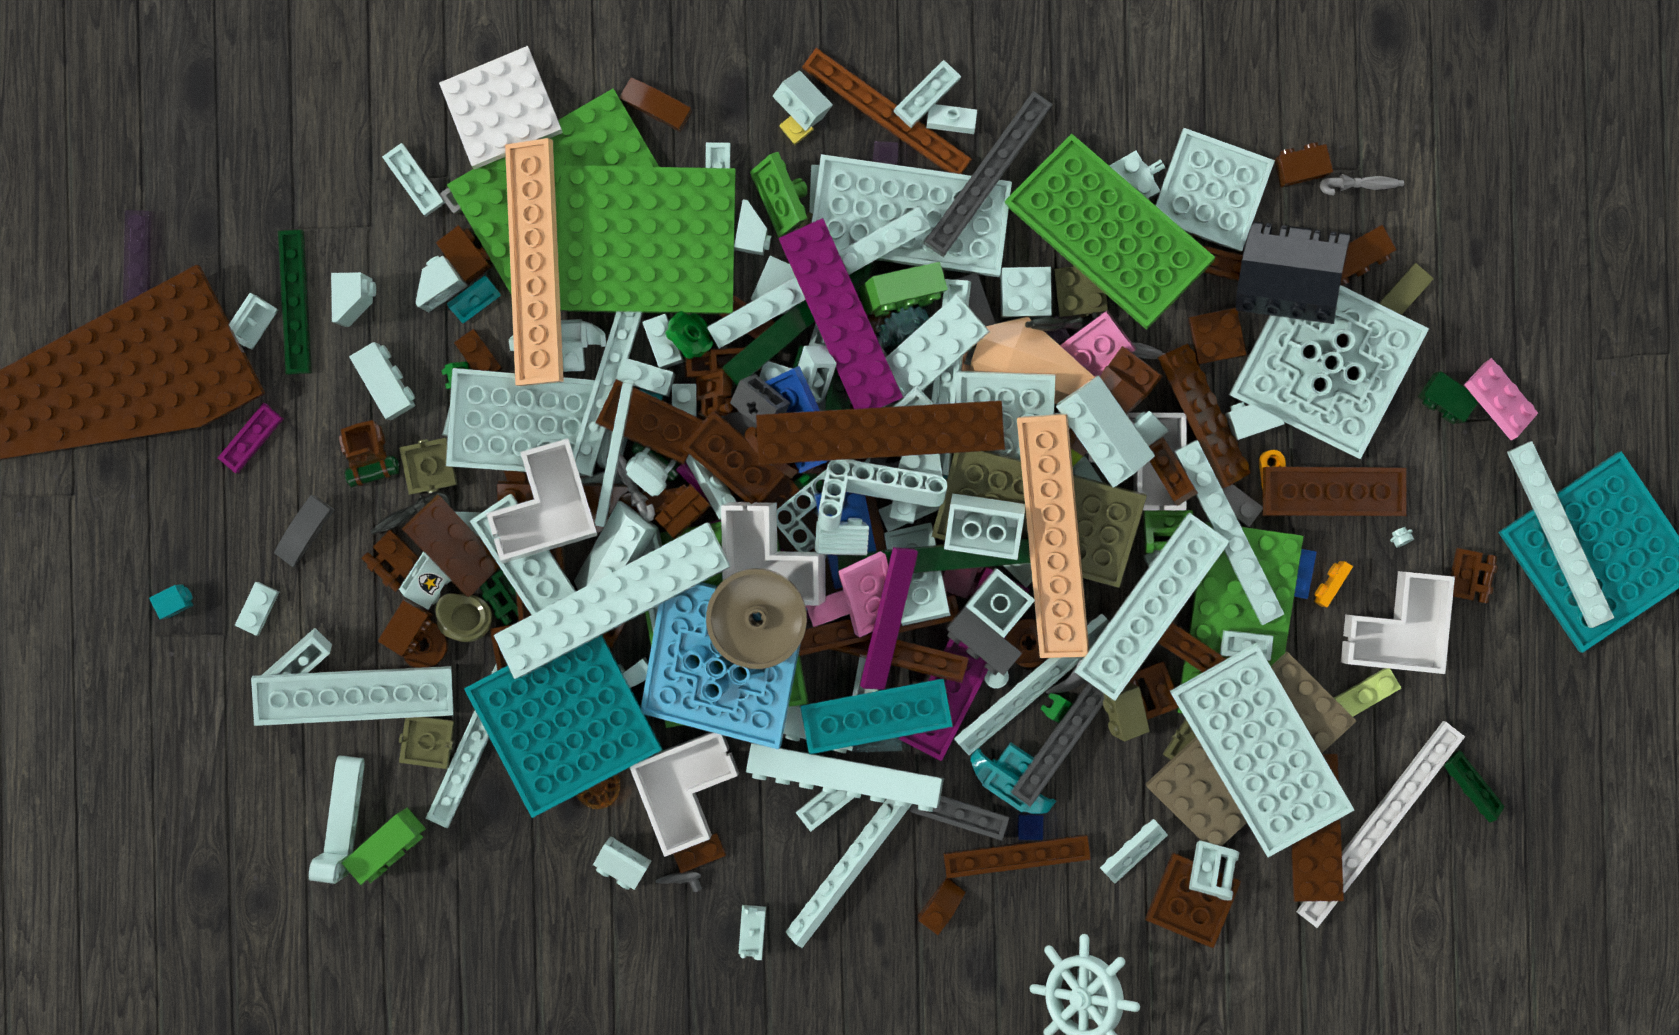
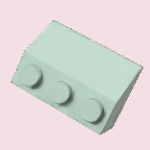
(984, 526)

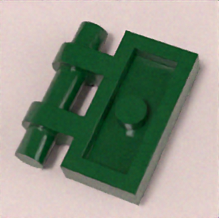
(490, 594)

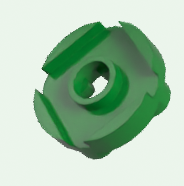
(679, 334)

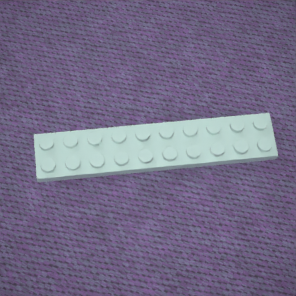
(612, 600)

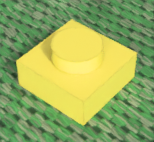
(794, 130)

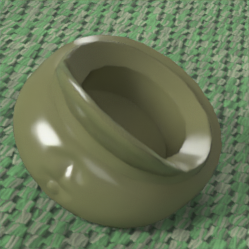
(463, 617)

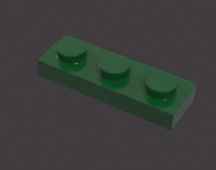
(1474, 786)

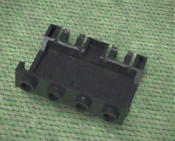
(1291, 273)

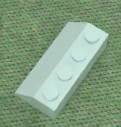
(1105, 431)
(618, 544)

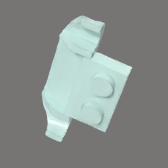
(575, 337)

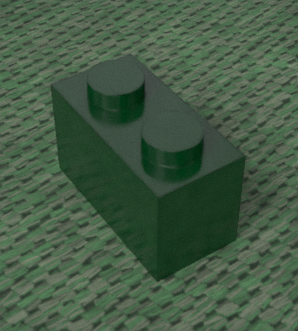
(1448, 398)

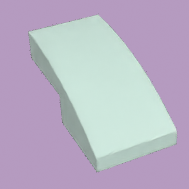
(1149, 427)

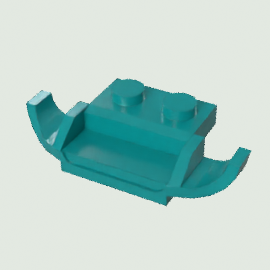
(1002, 774)

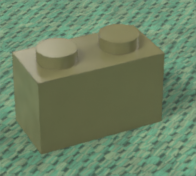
(1126, 713)

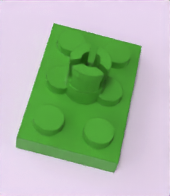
(780, 194)

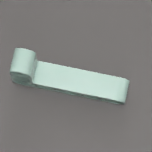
(873, 486)
(797, 513)
(341, 821)

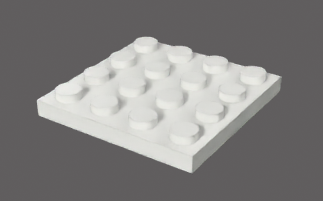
(500, 106)

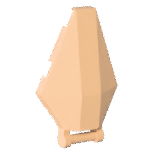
(1019, 349)

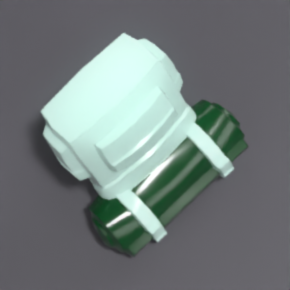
(651, 469)

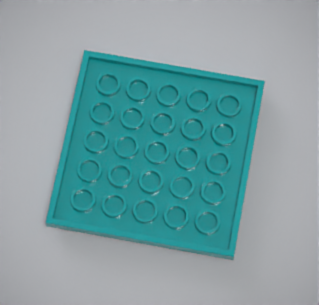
(1623, 539)
(563, 724)

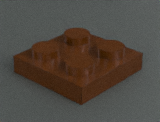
(1217, 336)

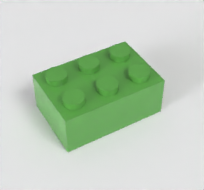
(903, 289)
(384, 847)

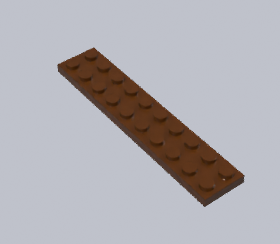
(879, 432)

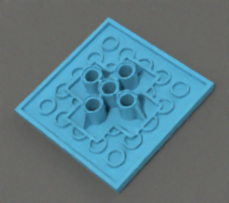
(681, 689)

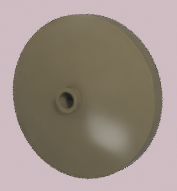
(752, 641)

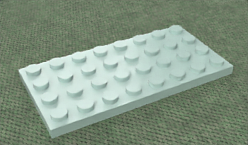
(866, 195)
(1262, 750)

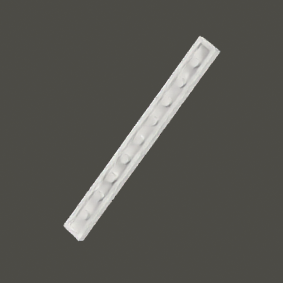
(1389, 813)

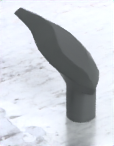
(688, 876)

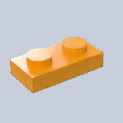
(1337, 575)

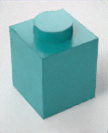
(172, 601)

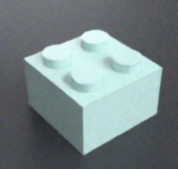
(1025, 292)
(999, 602)

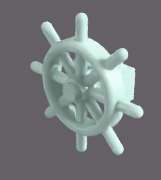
(1093, 995)

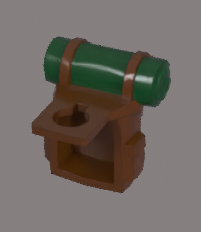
(366, 454)

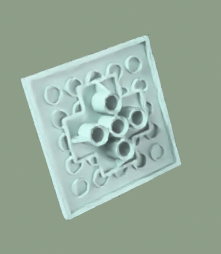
(1345, 410)

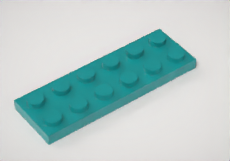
(876, 716)

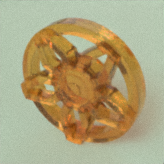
(600, 789)

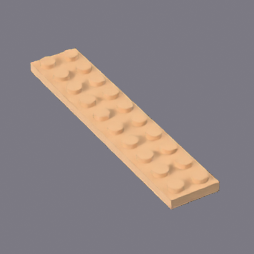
(534, 262)
(1053, 535)

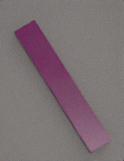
(888, 618)

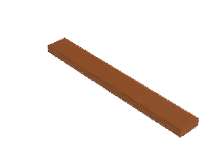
(882, 111)

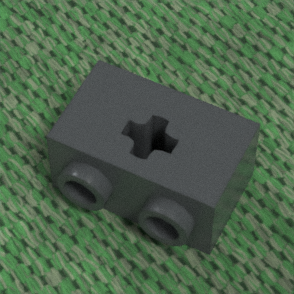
(757, 398)

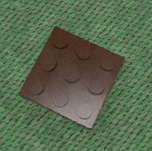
(1186, 910)

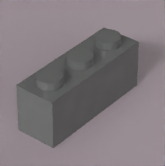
(982, 641)

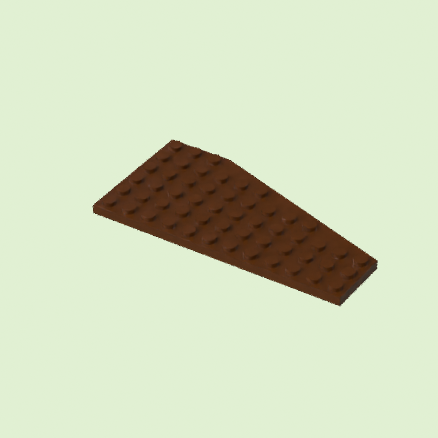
(129, 374)

